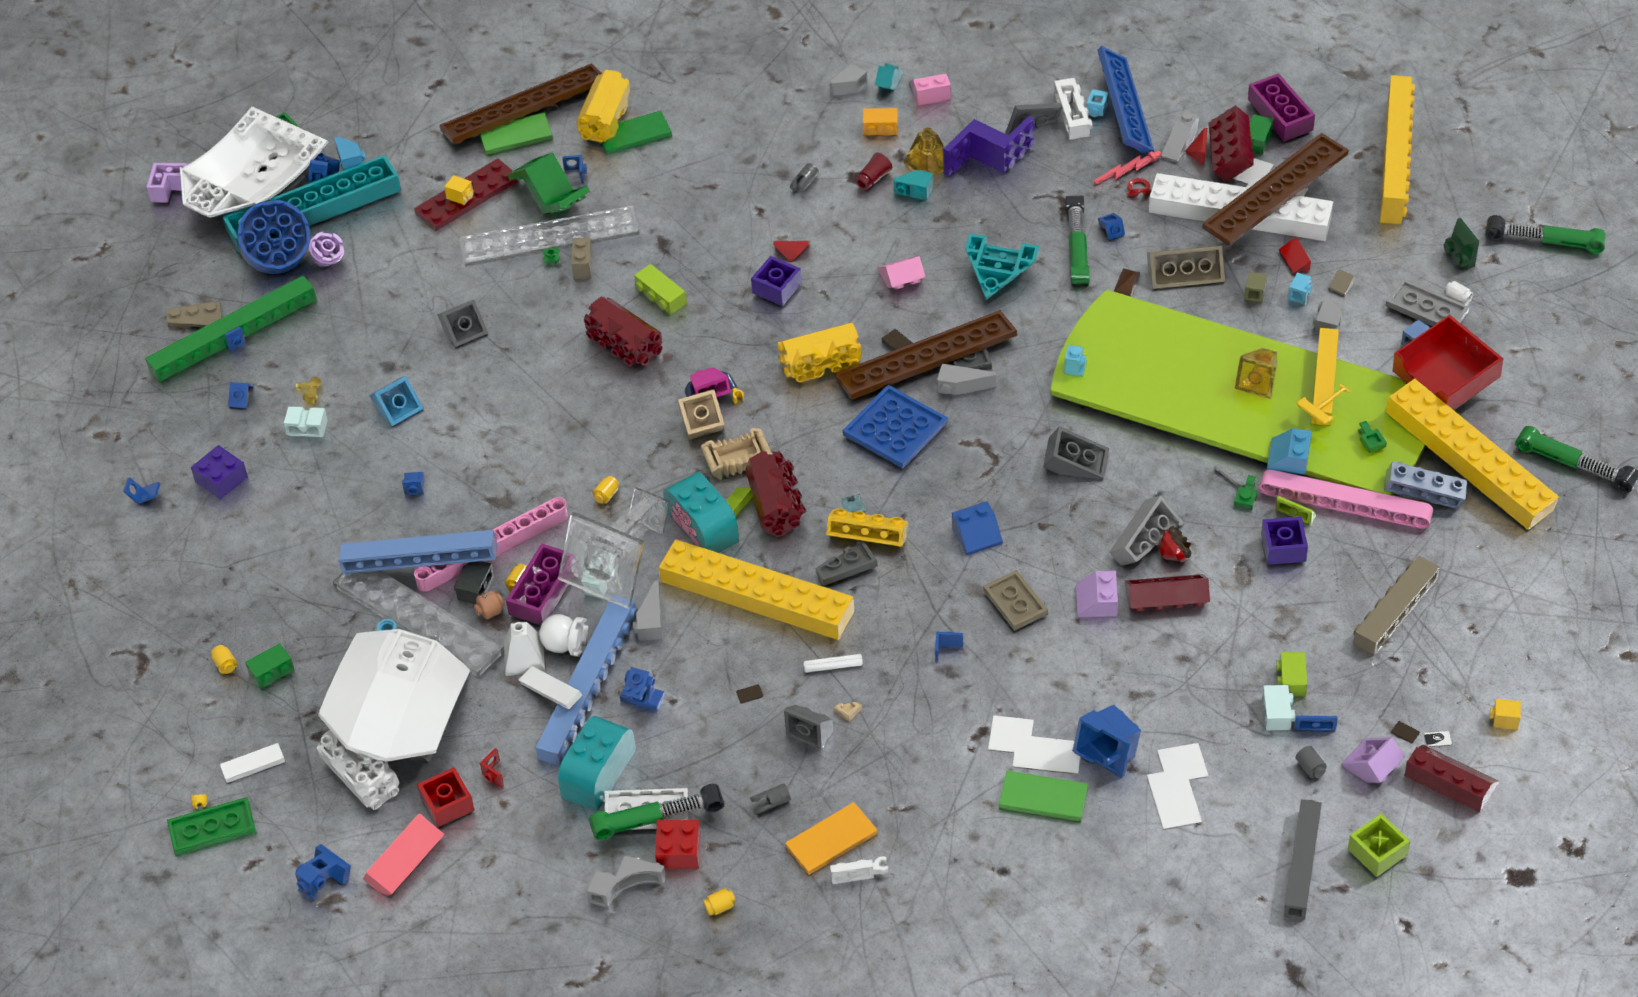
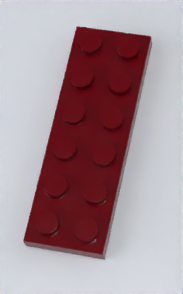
(485, 182)

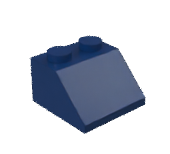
(976, 528)

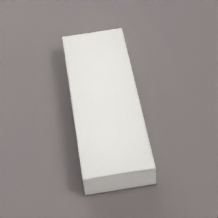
(252, 763)

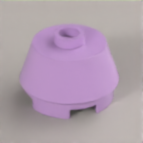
(326, 249)

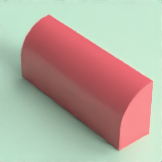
(403, 855)

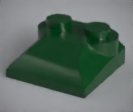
(1462, 245)

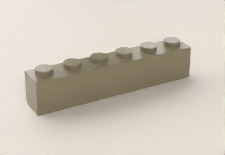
(1395, 605)

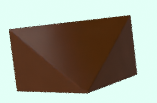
(1127, 282)

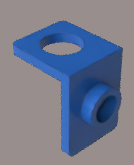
(579, 165)
(235, 339)
(238, 394)
(142, 493)
(947, 639)

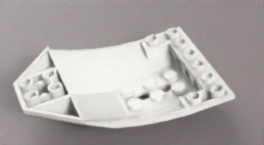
(229, 175)
(390, 710)

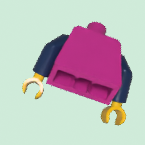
(713, 380)

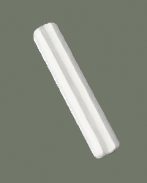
(833, 663)

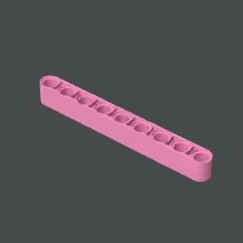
(1346, 499)
(507, 536)

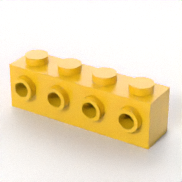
(867, 527)

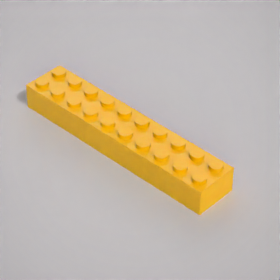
(1397, 150)
(1471, 454)
(757, 589)

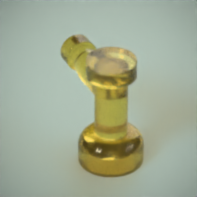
(310, 396)

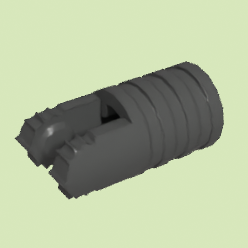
(804, 177)
(774, 796)

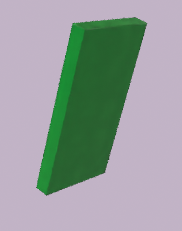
(638, 132)
(211, 826)

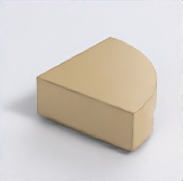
(848, 710)

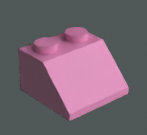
(931, 89)
(902, 272)

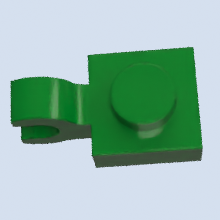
(1371, 439)
(1246, 496)

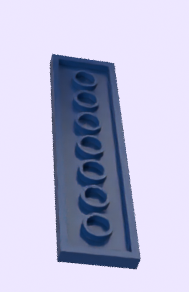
(1125, 100)

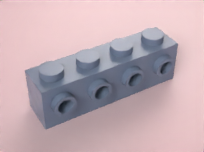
(1425, 485)

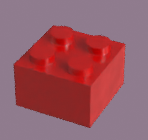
(445, 797)
(678, 844)

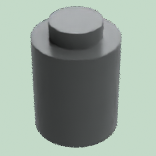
(1311, 762)

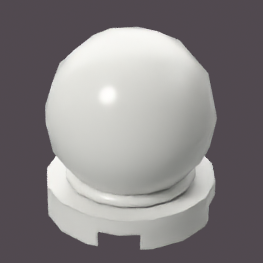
(562, 634)

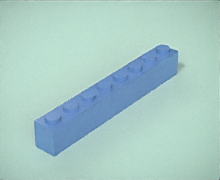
(418, 551)

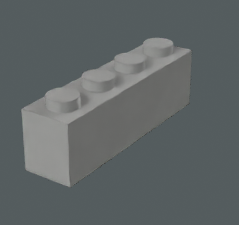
(1145, 530)

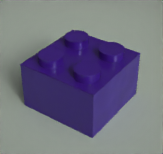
(776, 280)
(219, 472)
(1284, 540)

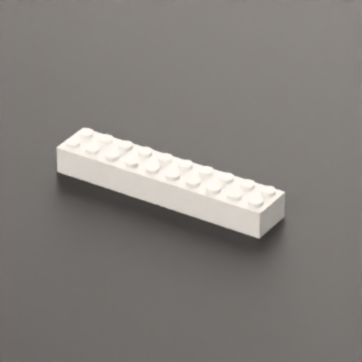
(1202, 199)

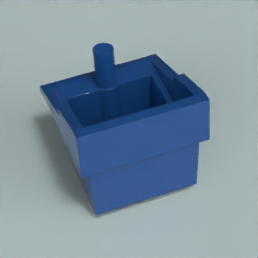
(1107, 739)

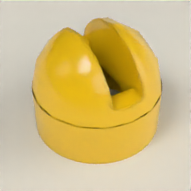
(199, 799)

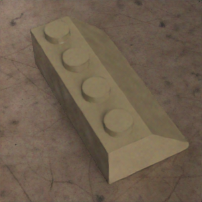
(1186, 266)

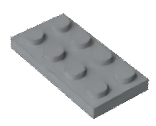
(1424, 303)

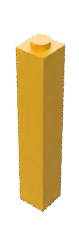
(1325, 370)

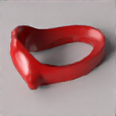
(1135, 192)

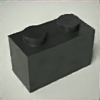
(473, 581)

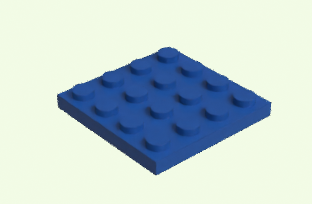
(895, 426)

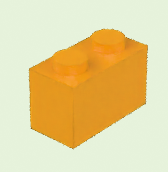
(880, 121)

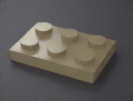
(1015, 600)

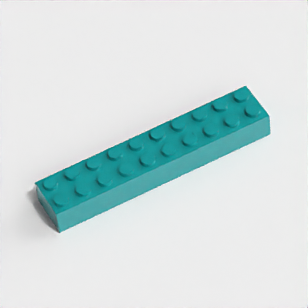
(333, 194)

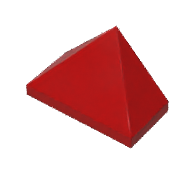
(1197, 148)
(791, 249)

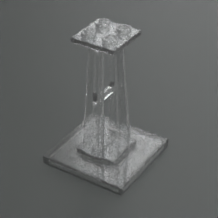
(609, 557)

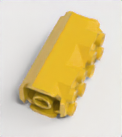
(604, 107)
(810, 354)

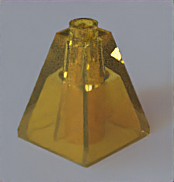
(926, 153)
(1257, 372)

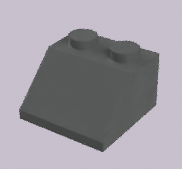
(462, 323)
(807, 725)

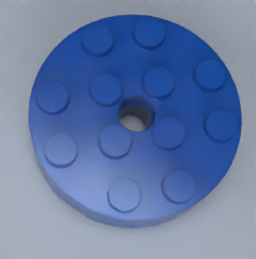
(269, 254)

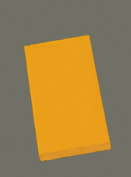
(831, 838)

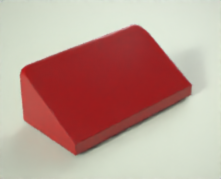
(1295, 256)

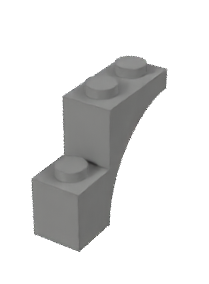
(632, 871)

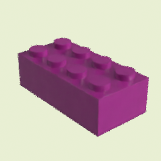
(1278, 101)
(538, 587)

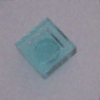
(853, 503)

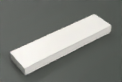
(550, 687)

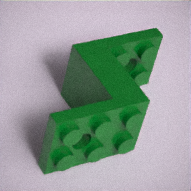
(548, 184)

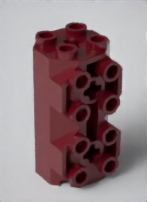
(628, 334)
(773, 492)

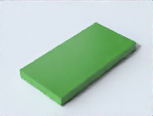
(517, 134)
(1043, 795)

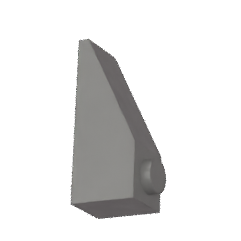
(1181, 136)
(962, 380)
(649, 616)

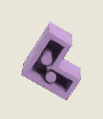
(163, 179)

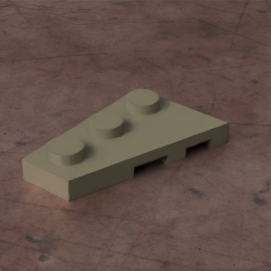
(194, 315)

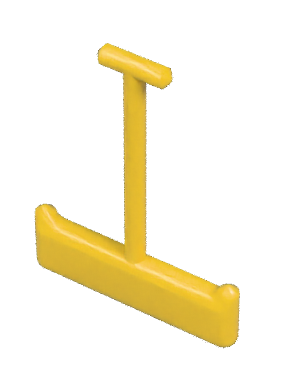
(1315, 411)

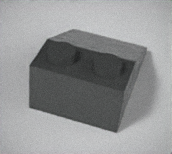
(1075, 455)

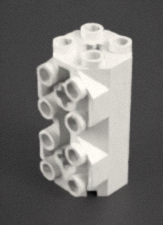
(366, 777)

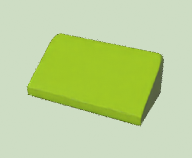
(739, 499)
(1294, 510)

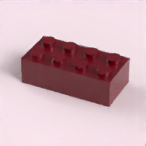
(1230, 143)

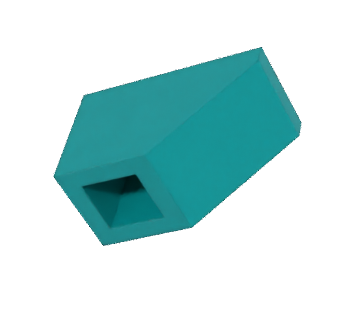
(888, 76)
(914, 184)

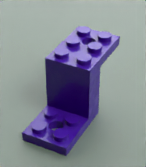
(989, 146)

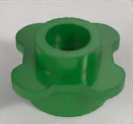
(551, 256)

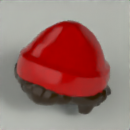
(1174, 545)

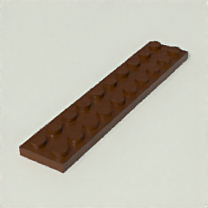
(520, 104)
(1275, 189)
(925, 354)

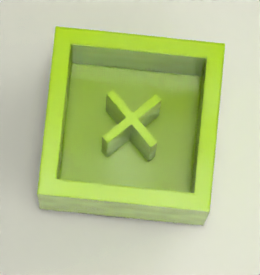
(1378, 844)

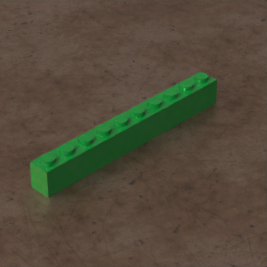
(212, 337)

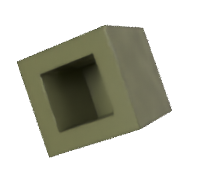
(1255, 287)

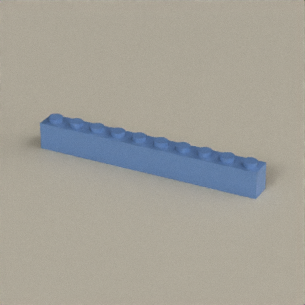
(586, 678)

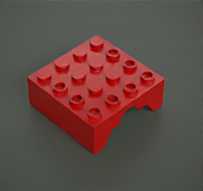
(1449, 362)

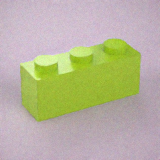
(660, 289)

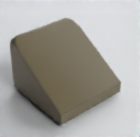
(1341, 282)

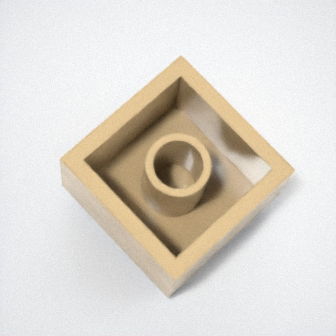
(701, 414)

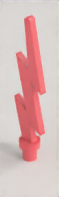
(1137, 162)

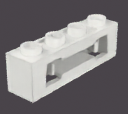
(1063, 92)

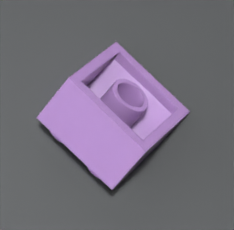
(1097, 595)
(1374, 759)

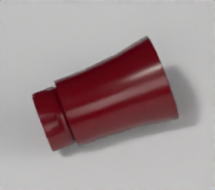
(873, 171)

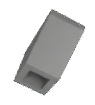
(849, 81)
(1328, 316)

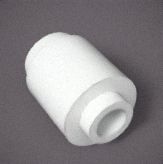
(1458, 292)

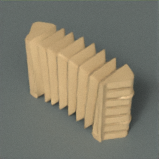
(734, 455)

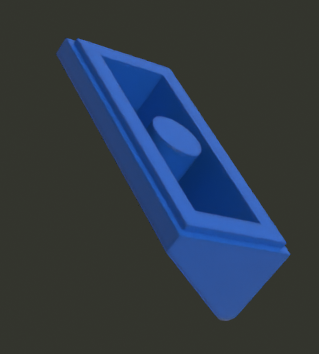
(1321, 723)

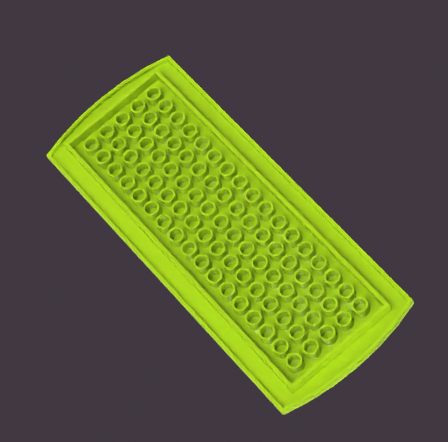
(1182, 380)

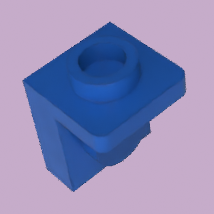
(1113, 225)
(413, 483)

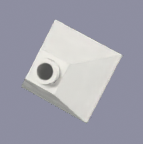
(523, 649)

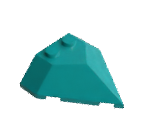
(997, 265)

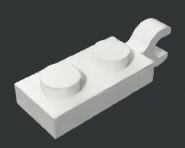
(857, 870)

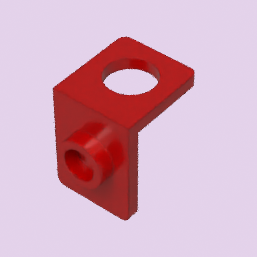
(487, 770)

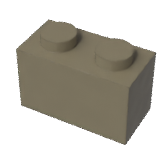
(581, 258)

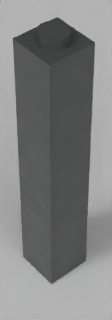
(1302, 859)

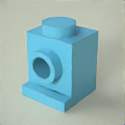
(1097, 107)
(1300, 288)
(1075, 361)

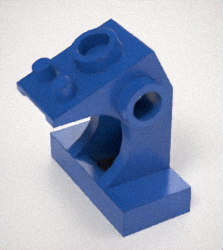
(322, 166)
(640, 683)
(312, 879)

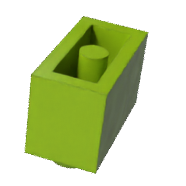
(1293, 672)

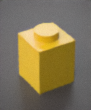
(459, 190)
(1506, 714)

